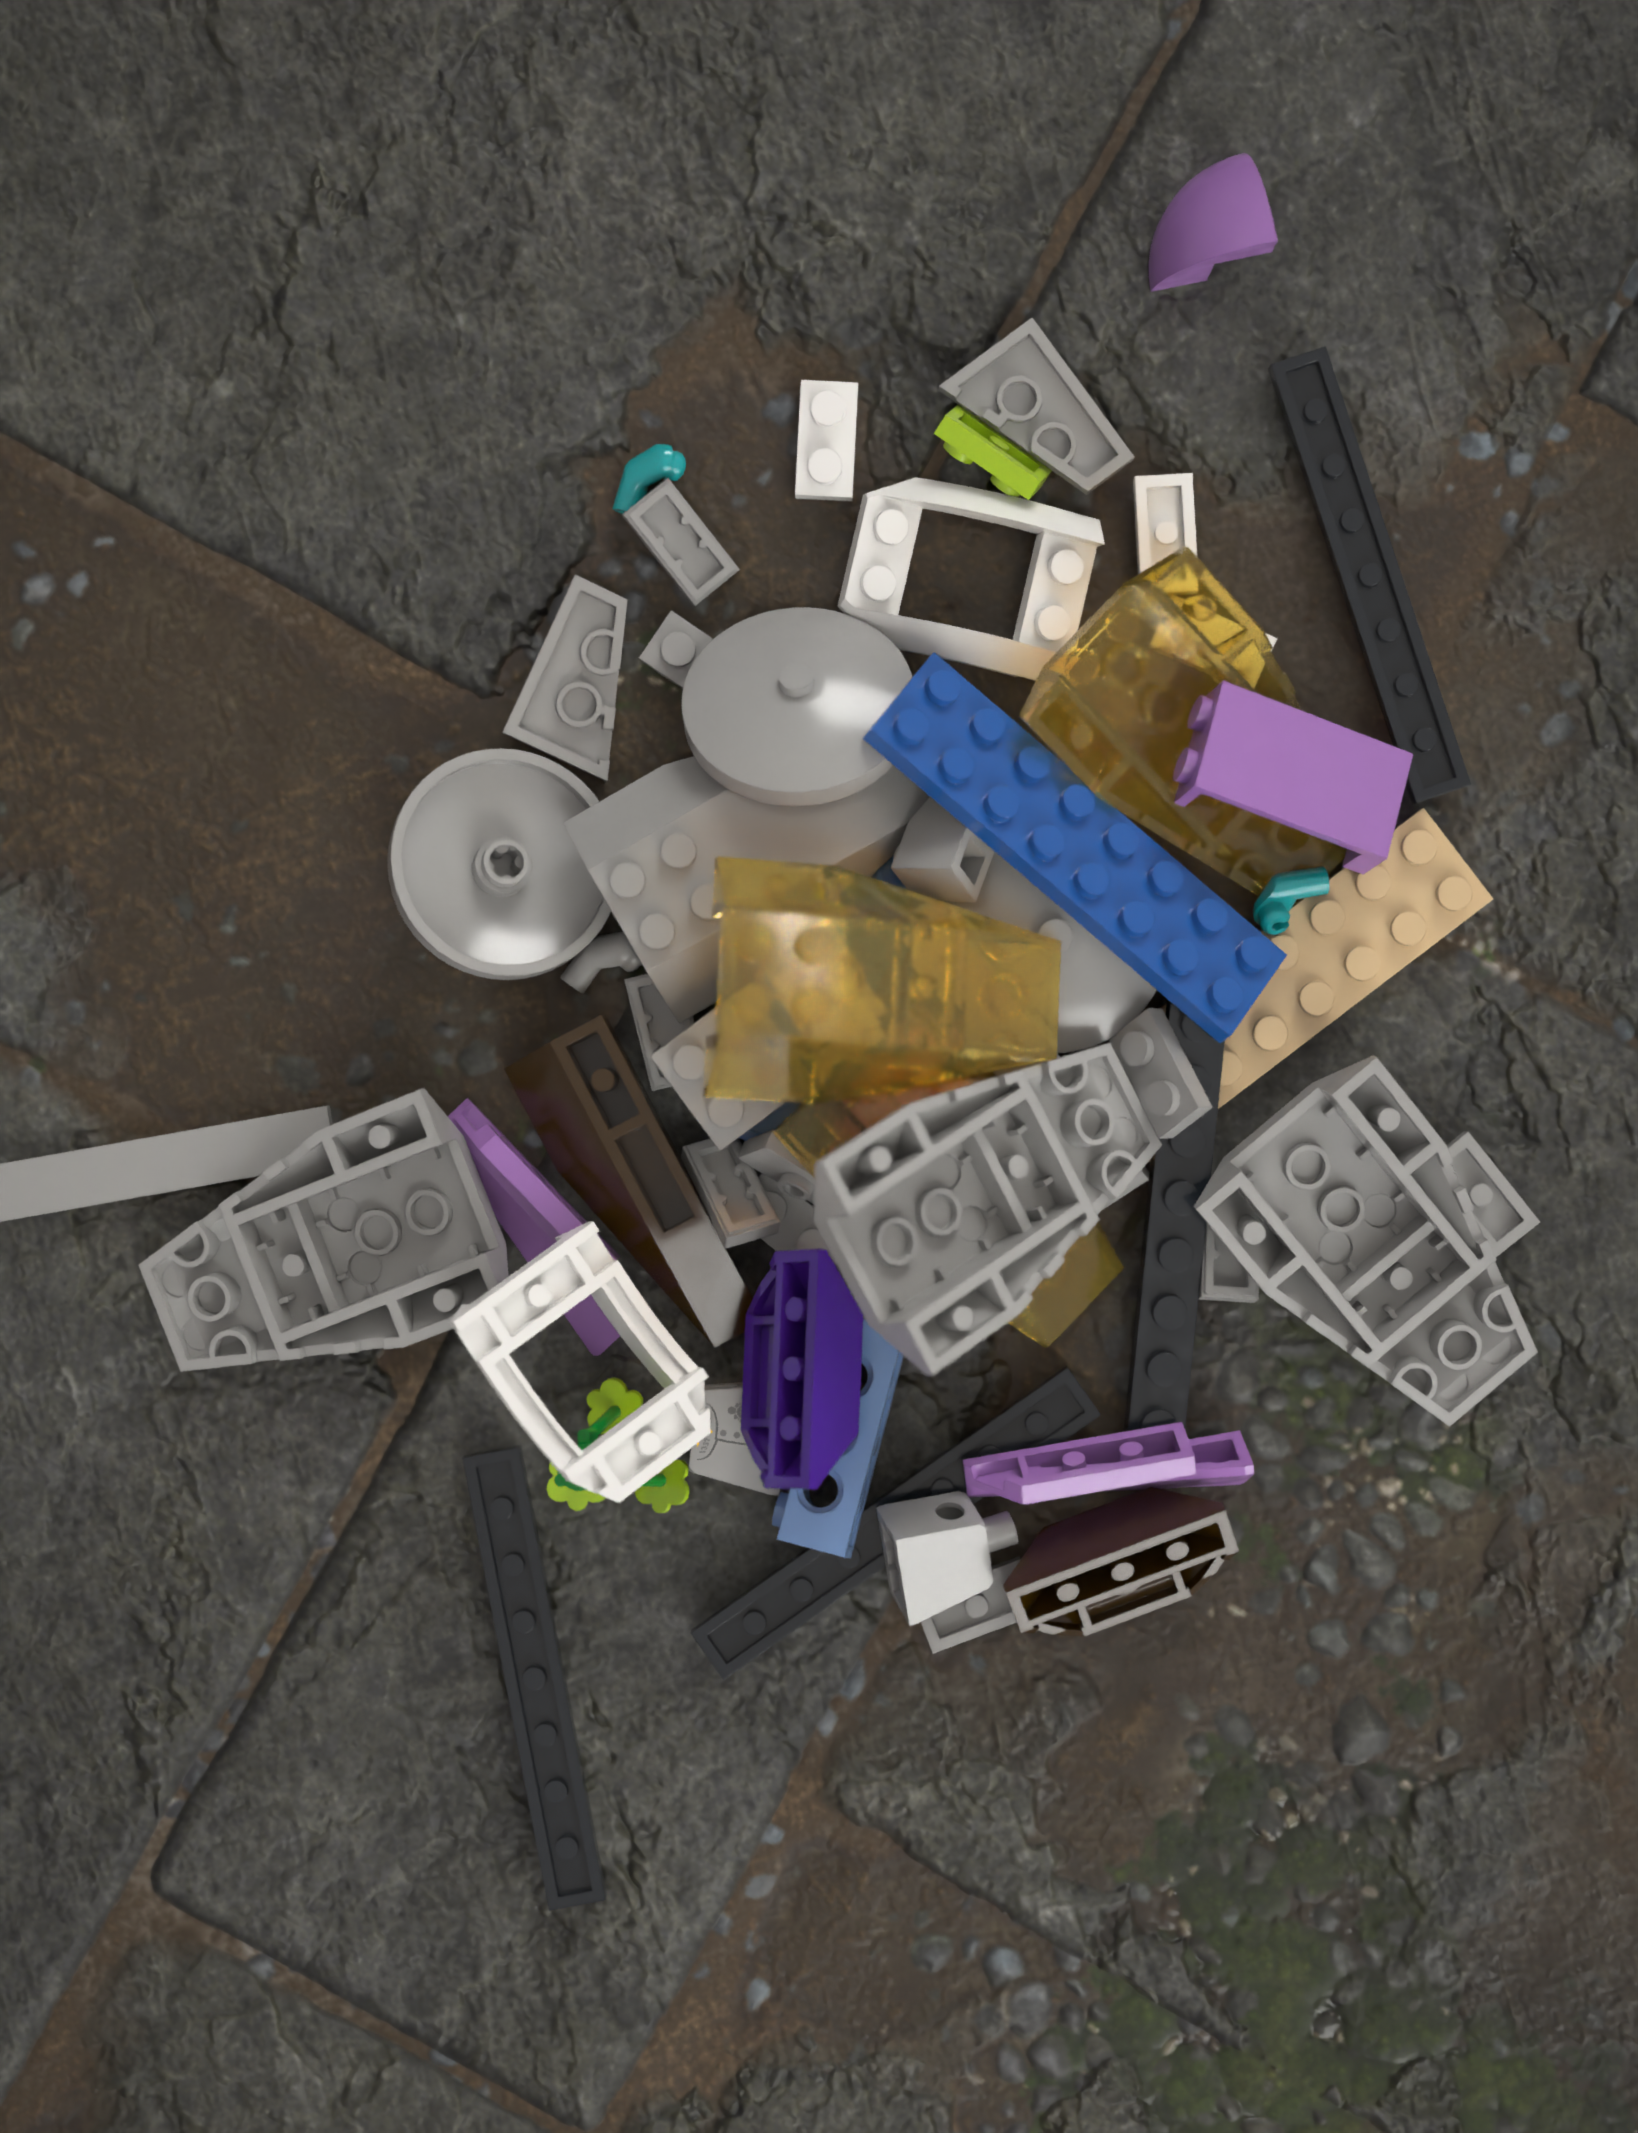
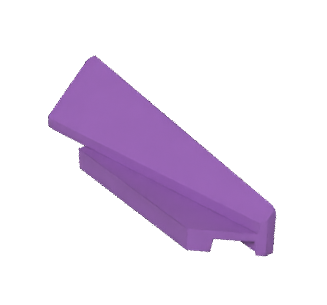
(529, 1210)
(1111, 1462)

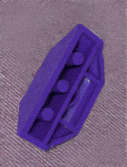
(801, 1370)

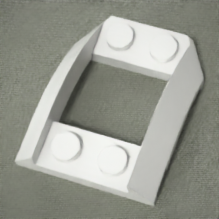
(1051, 594)
(537, 1297)

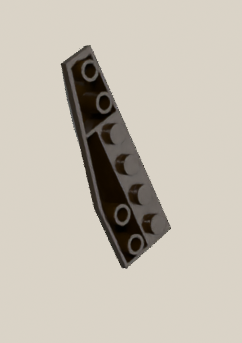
(629, 1172)

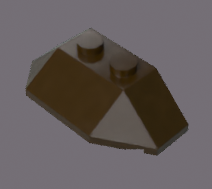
(1119, 1562)

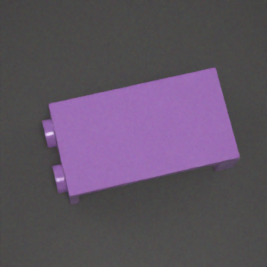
(1294, 771)

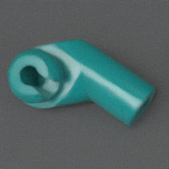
(645, 470)
(1282, 891)

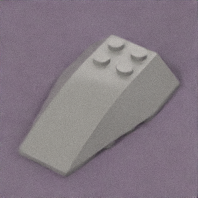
(658, 849)
(977, 1196)
(1371, 1239)
(335, 1247)

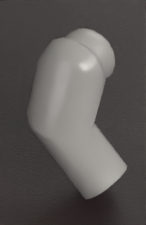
(602, 952)

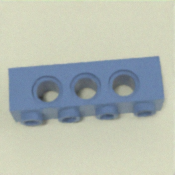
(836, 1526)

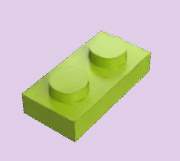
(974, 441)

